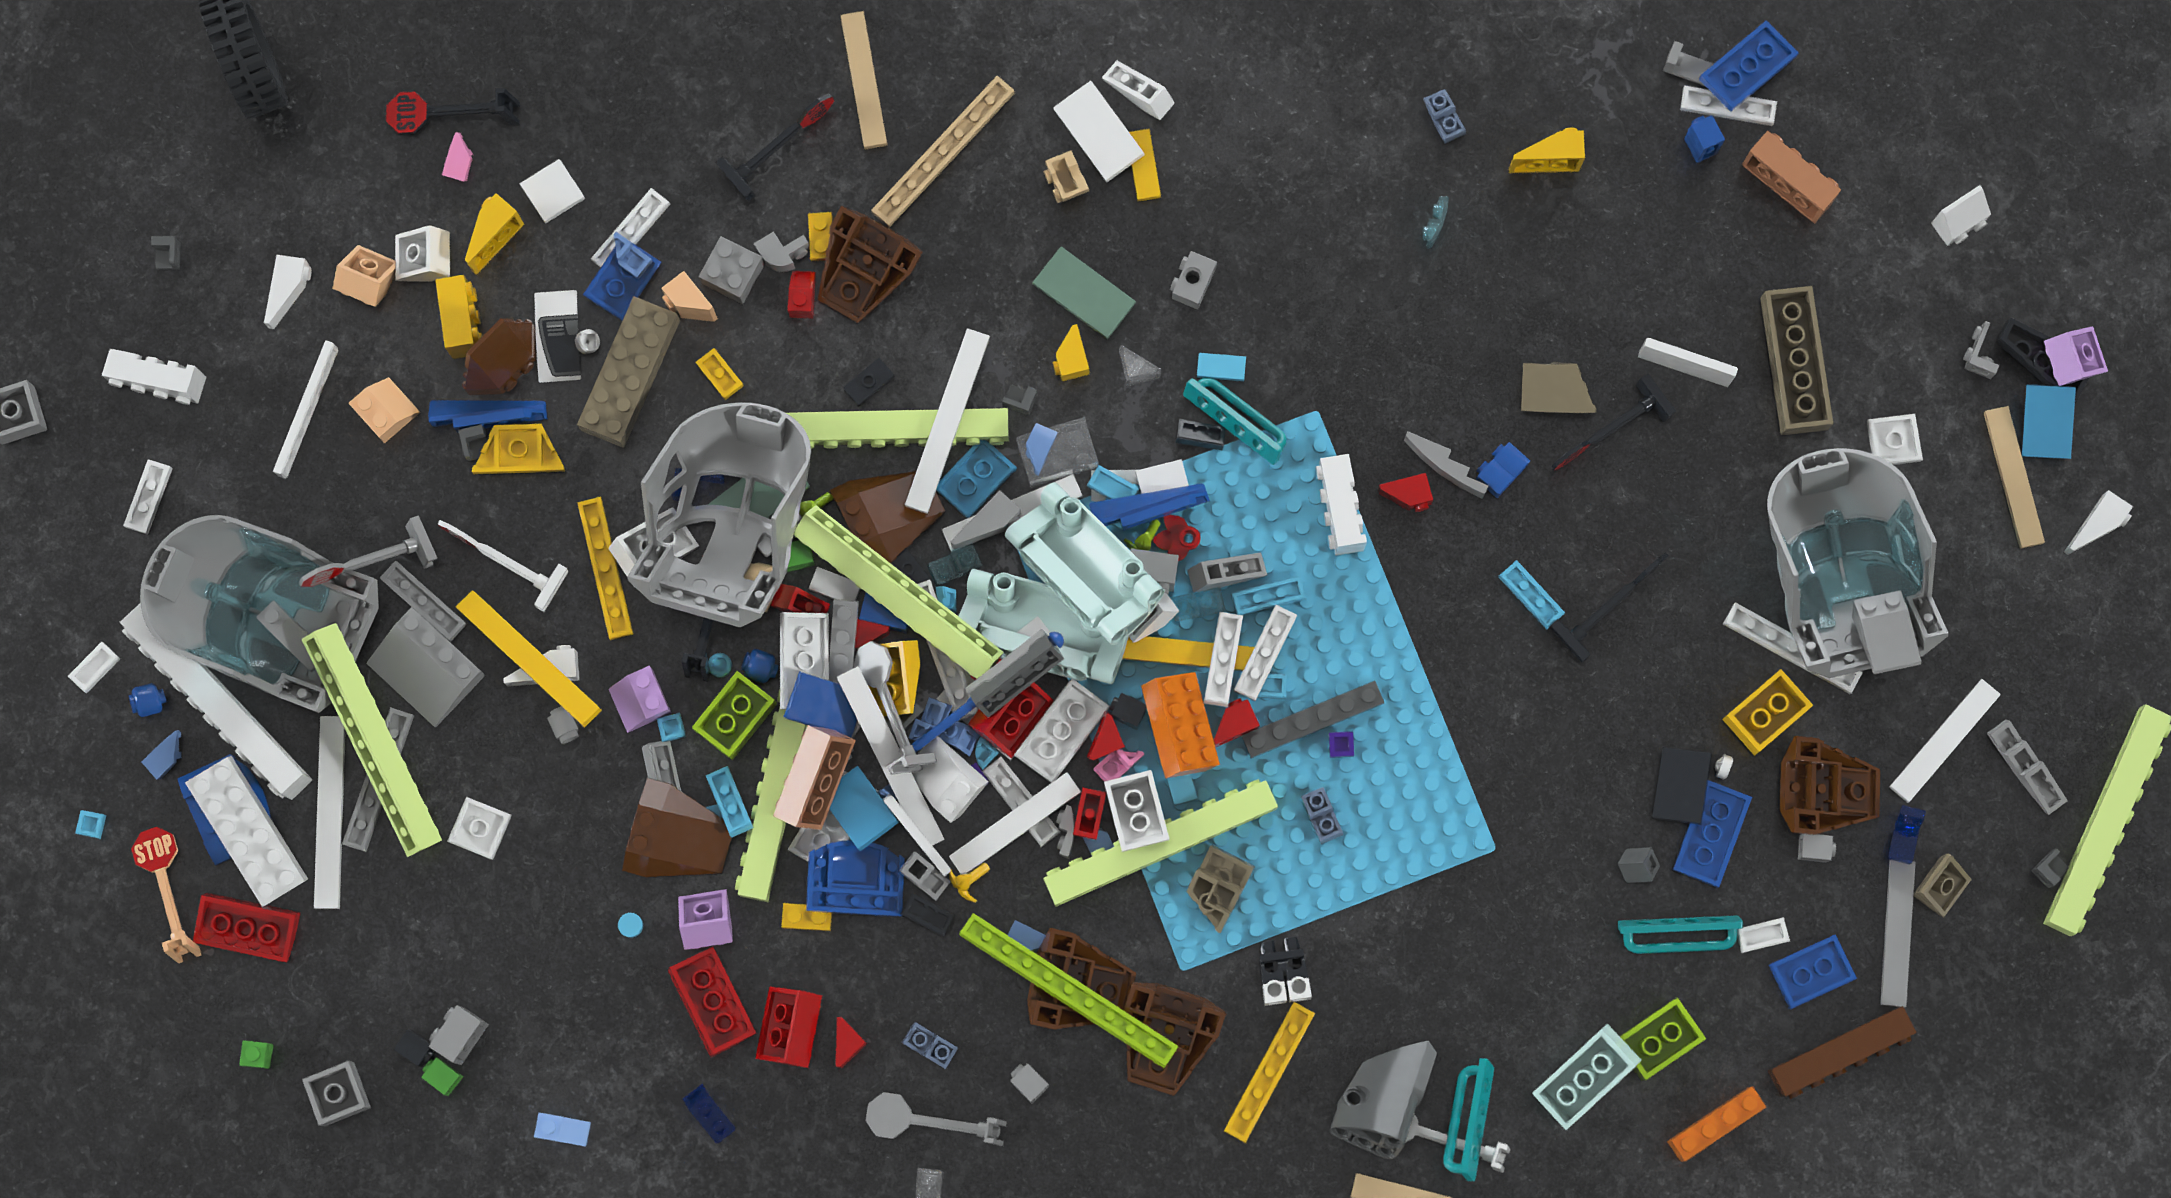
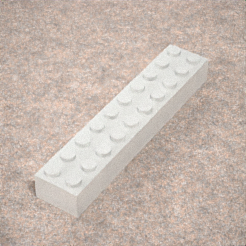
(221, 711)

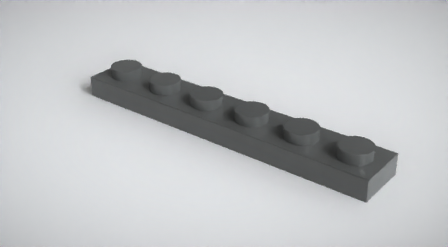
(1312, 719)

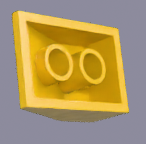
(1556, 153)
(493, 229)
(903, 676)

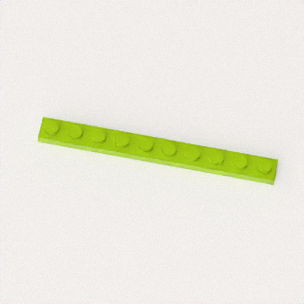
(1068, 990)

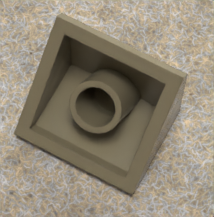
(1942, 885)

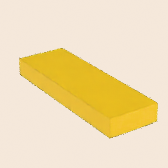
(1145, 168)

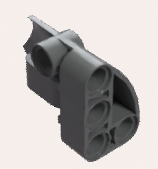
(1384, 1099)

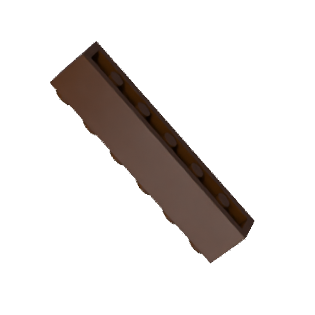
(1841, 1052)

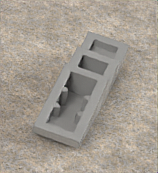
(1437, 458)
(2027, 767)

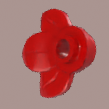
(1173, 537)

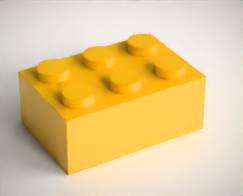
(458, 314)
(1767, 712)

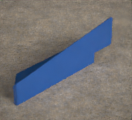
(488, 413)
(1148, 506)

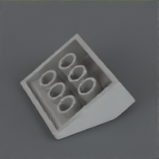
(424, 667)

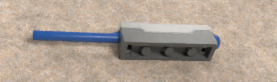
(1005, 680)

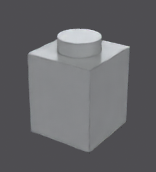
(1816, 848)

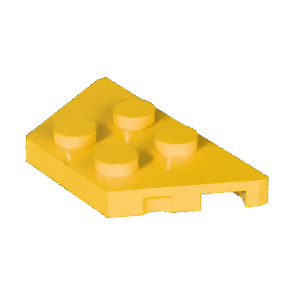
(518, 450)

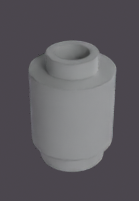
(563, 725)

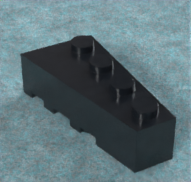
(2029, 350)

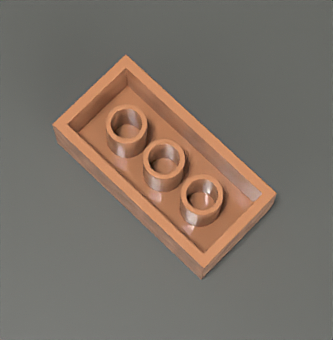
(1791, 176)
(814, 777)

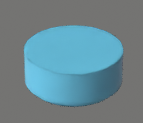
(720, 665)
(630, 925)

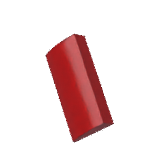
(246, 927)
(711, 1001)

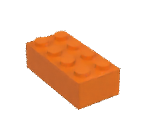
(1180, 725)

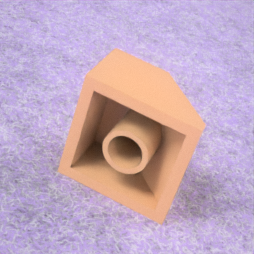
(365, 275)
(687, 300)
(384, 408)

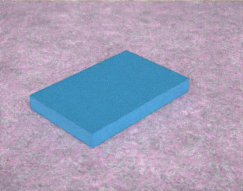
(2048, 421)
(975, 478)
(861, 809)

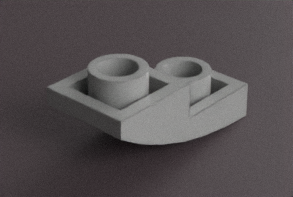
(1066, 821)

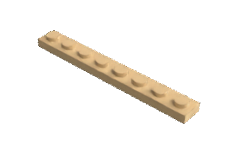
(943, 151)

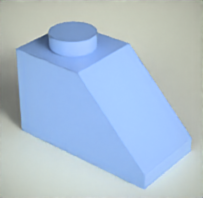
(562, 1129)

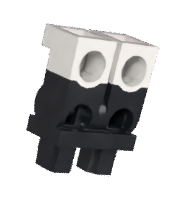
(1281, 965)

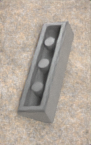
(661, 762)

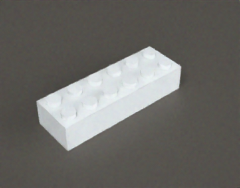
(246, 830)

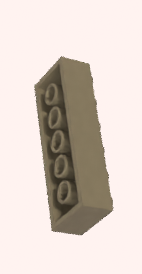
(1796, 360)
(628, 372)

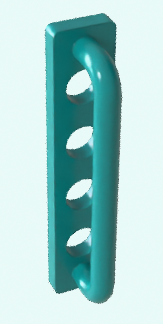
(1270, 450)
(1628, 927)
(1477, 1119)

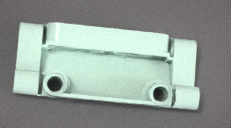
(1085, 565)
(1003, 612)

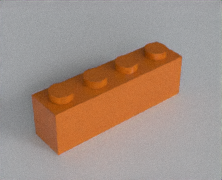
(1716, 1124)

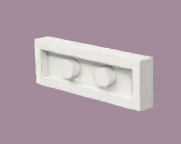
(147, 497)

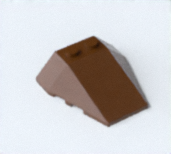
(863, 264)
(500, 357)
(878, 513)
(1826, 788)
(674, 835)
(1086, 965)
(1181, 1018)

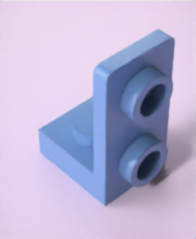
(960, 737)

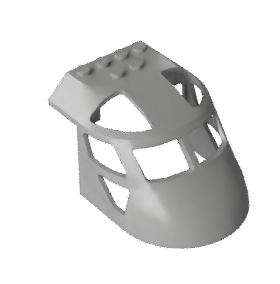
(731, 441)

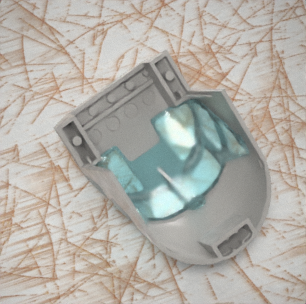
(1845, 534)
(220, 575)

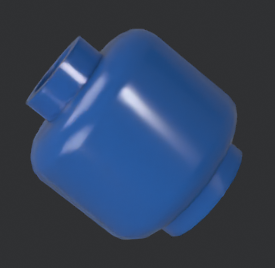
(759, 666)
(147, 700)

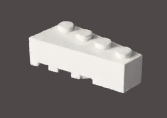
(154, 376)
(1341, 505)

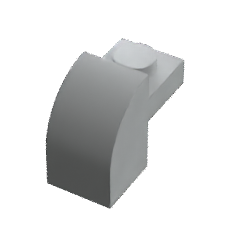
(779, 257)
(924, 875)

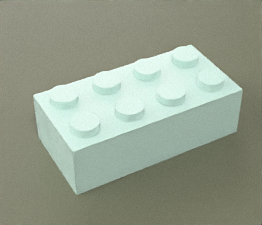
(1586, 1076)

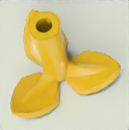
(964, 881)

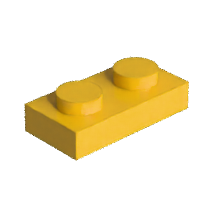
(819, 234)
(719, 374)
(796, 917)

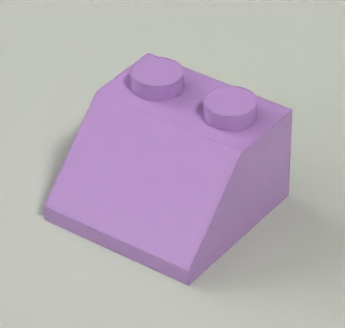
(2075, 356)
(639, 699)
(705, 919)

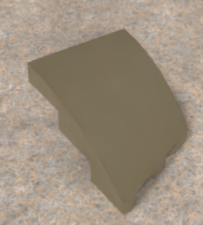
(1554, 389)
(1219, 885)

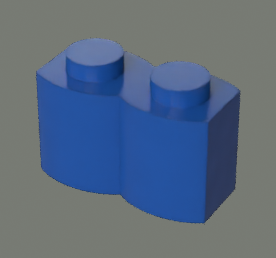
(1503, 469)

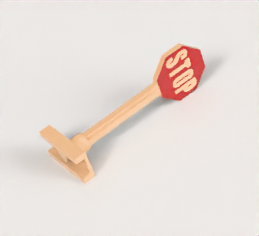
(155, 852)

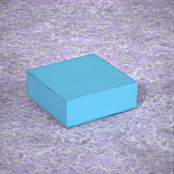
(671, 727)
(90, 824)

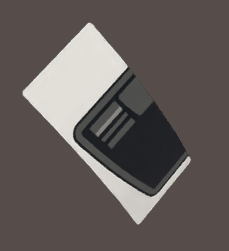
(555, 336)

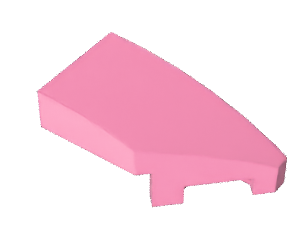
(458, 159)
(1117, 764)

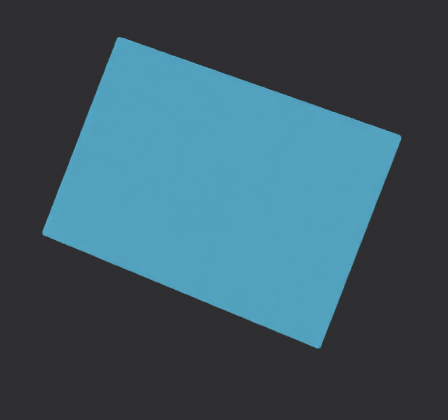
(1405, 789)

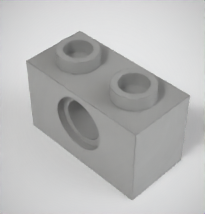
(1200, 267)
(1028, 1082)

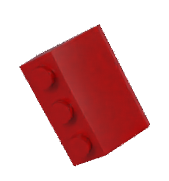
(1013, 721)
(788, 1026)

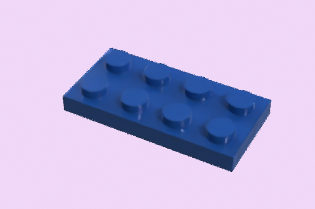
(1748, 66)
(1710, 845)

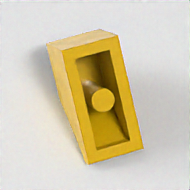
(1071, 357)

